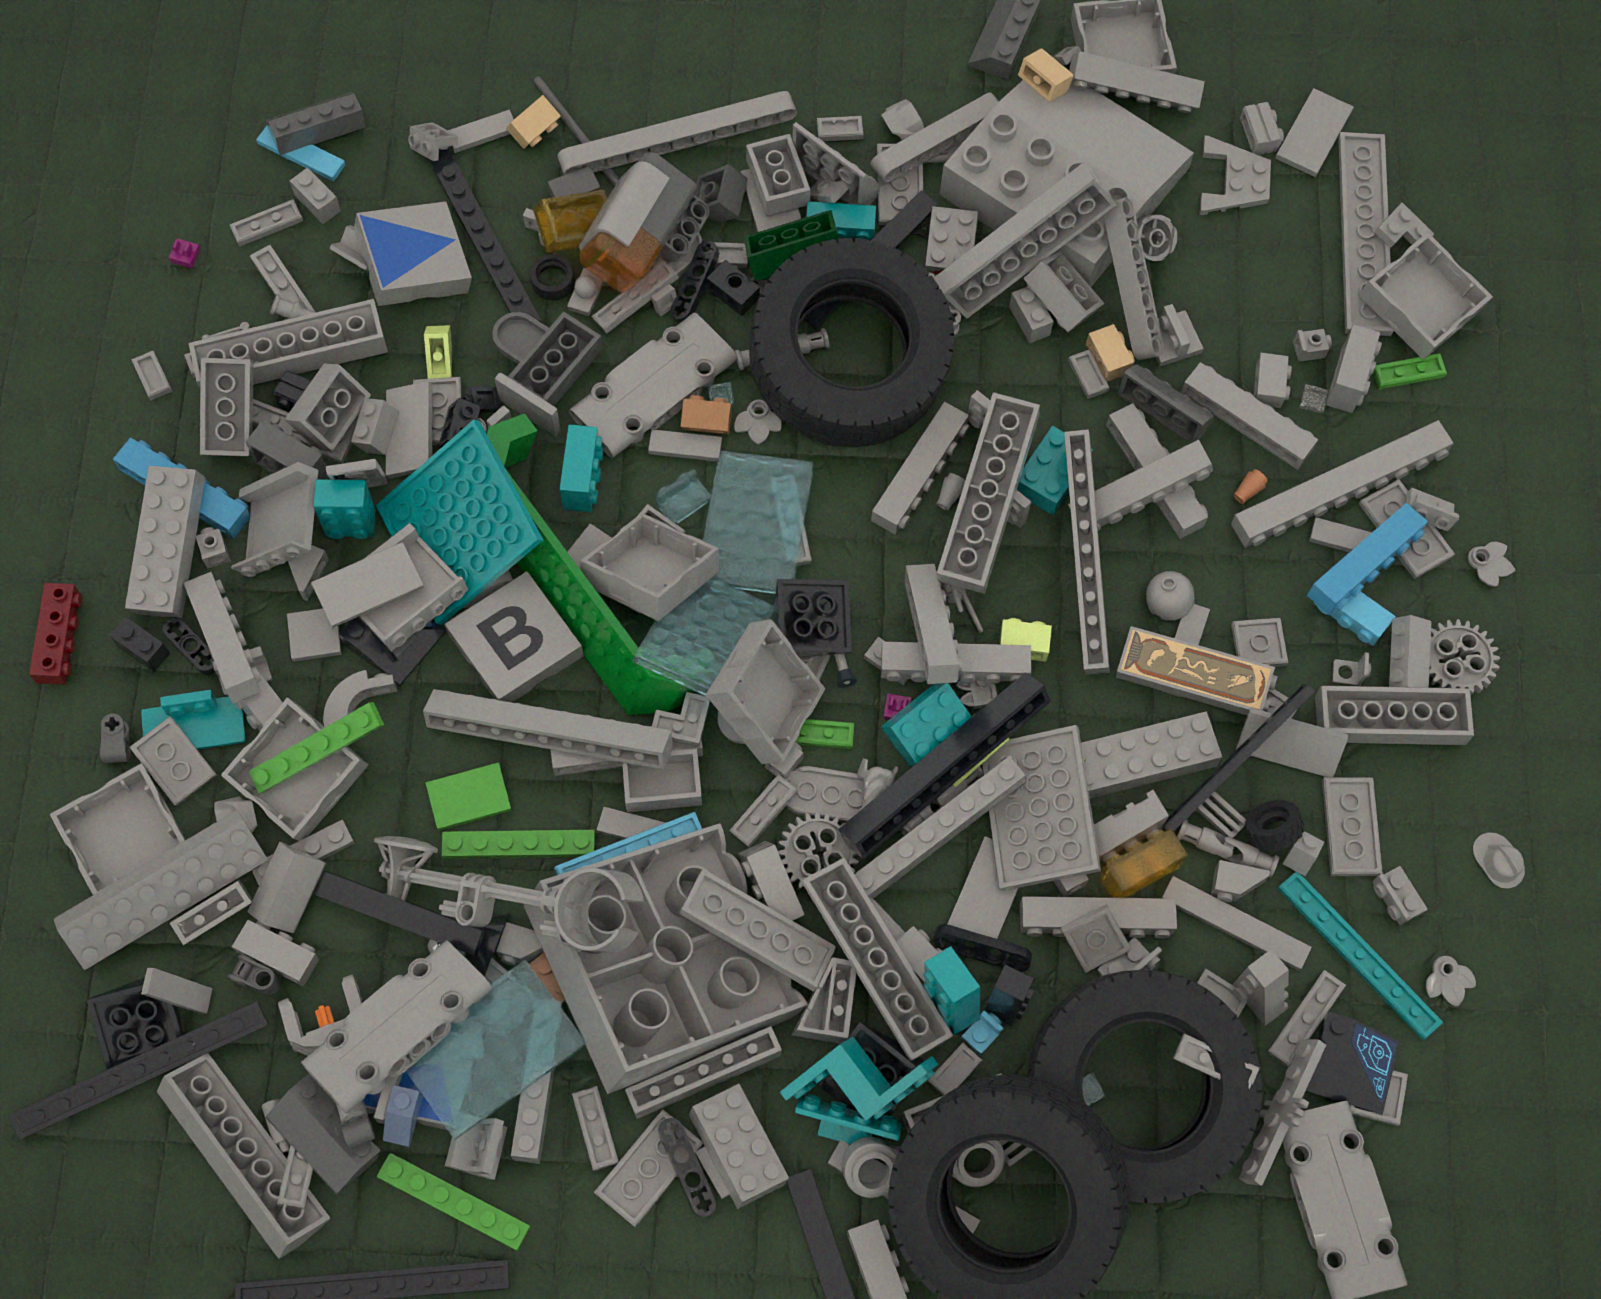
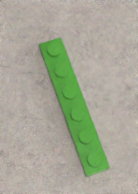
(316, 747)
(517, 844)
(453, 1202)

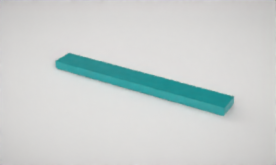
(1360, 955)

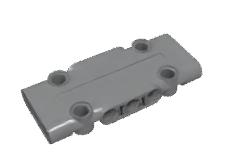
(653, 383)
(396, 1026)
(1342, 1204)

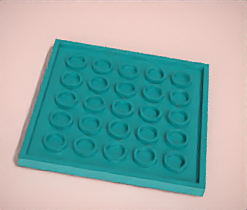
(464, 512)

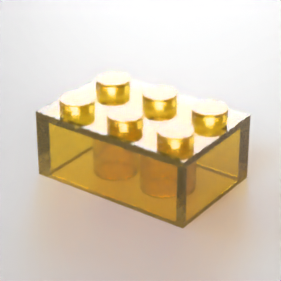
(567, 218)
(1142, 864)

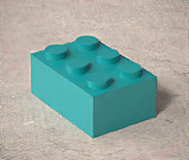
(581, 468)
(1046, 473)
(345, 508)
(926, 722)
(952, 990)

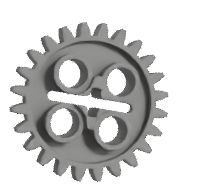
(1466, 677)
(795, 858)

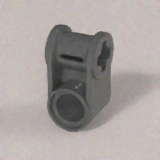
(114, 744)
(250, 974)

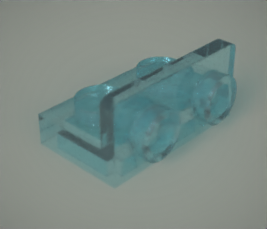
(682, 497)

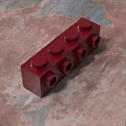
(55, 633)

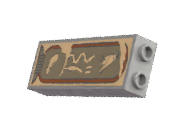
(1195, 672)

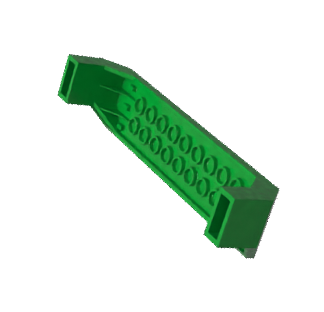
(578, 603)

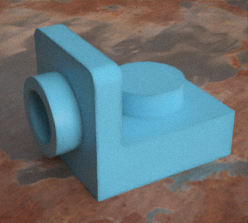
(983, 1032)

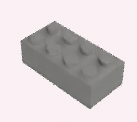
(226, 406)
(738, 1146)

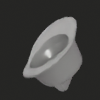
(1499, 860)

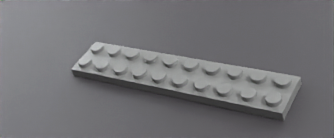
(1362, 212)

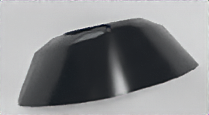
(489, 943)

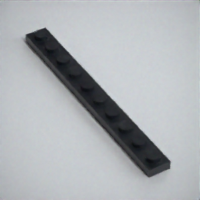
(481, 235)
(138, 1070)
(385, 1284)

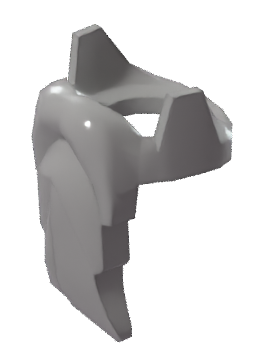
(875, 780)

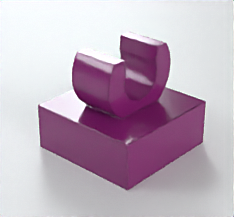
(184, 253)
(895, 704)

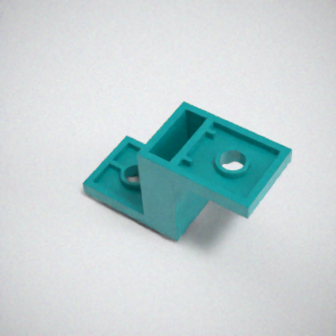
(860, 1079)

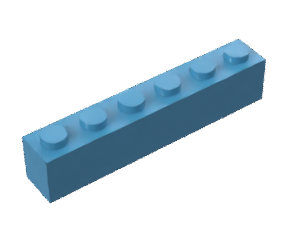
(216, 506)
(1367, 559)

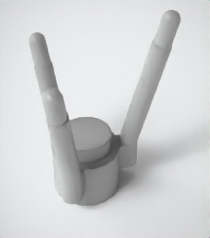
(954, 595)

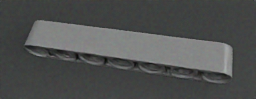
(932, 139)
(1133, 280)

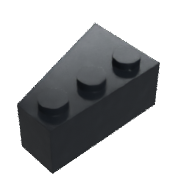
(1010, 995)

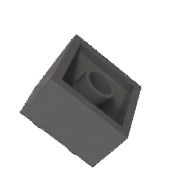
(722, 192)

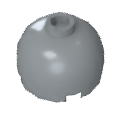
(1157, 236)
(1170, 595)

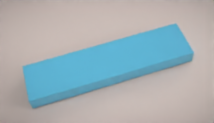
(308, 156)

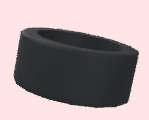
(552, 292)

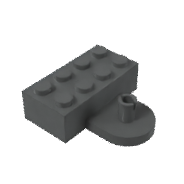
(545, 356)

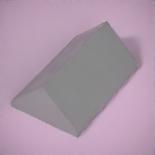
(286, 888)

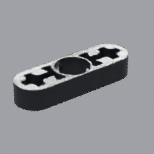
(189, 635)

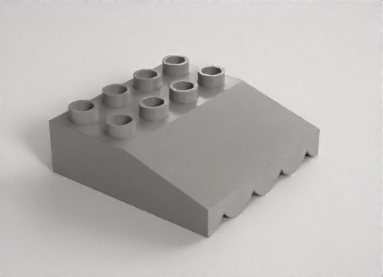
(1035, 143)
(677, 983)

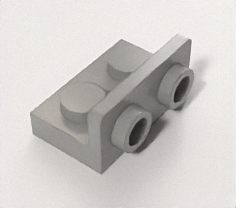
(430, 138)
(1433, 509)
(1399, 895)

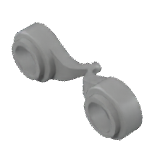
(874, 1147)

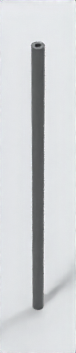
(568, 120)

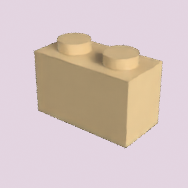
(1045, 75)
(533, 122)
(1110, 352)

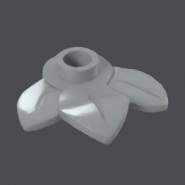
(757, 424)
(1493, 564)
(1449, 984)

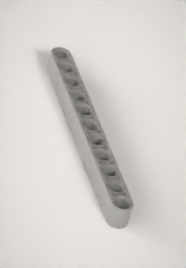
(679, 133)

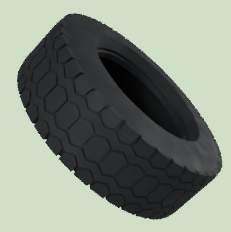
(864, 275)
(1227, 1105)
(1057, 1128)

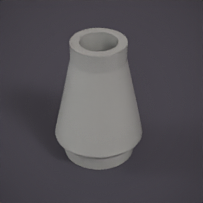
(950, 491)

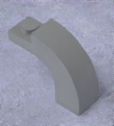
(353, 691)

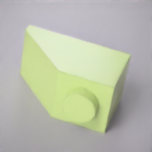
(438, 351)

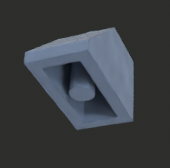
(402, 1115)

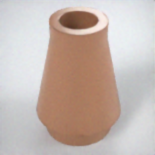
(1251, 485)

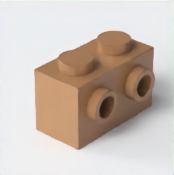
(706, 415)

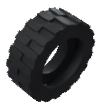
(1279, 837)

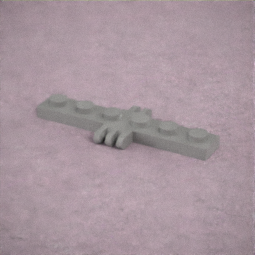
(1282, 1112)

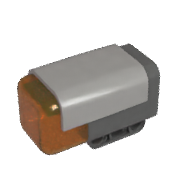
(643, 221)

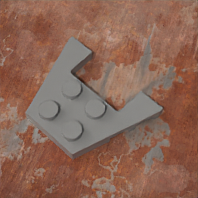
(1245, 177)

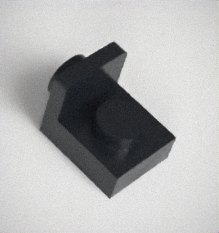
(485, 397)

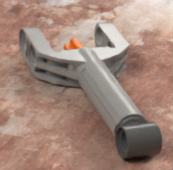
(355, 1123)

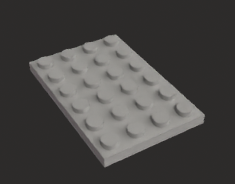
(1047, 822)

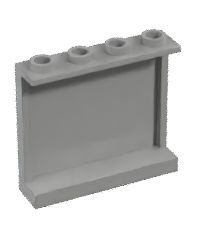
(279, 518)
(403, 617)

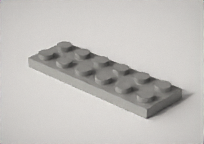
(757, 930)

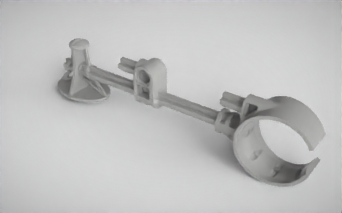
(478, 893)

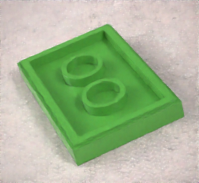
(468, 796)

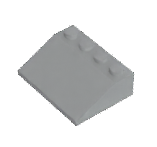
(824, 164)

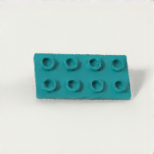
(201, 717)
(844, 1123)

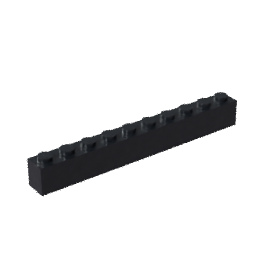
(944, 765)

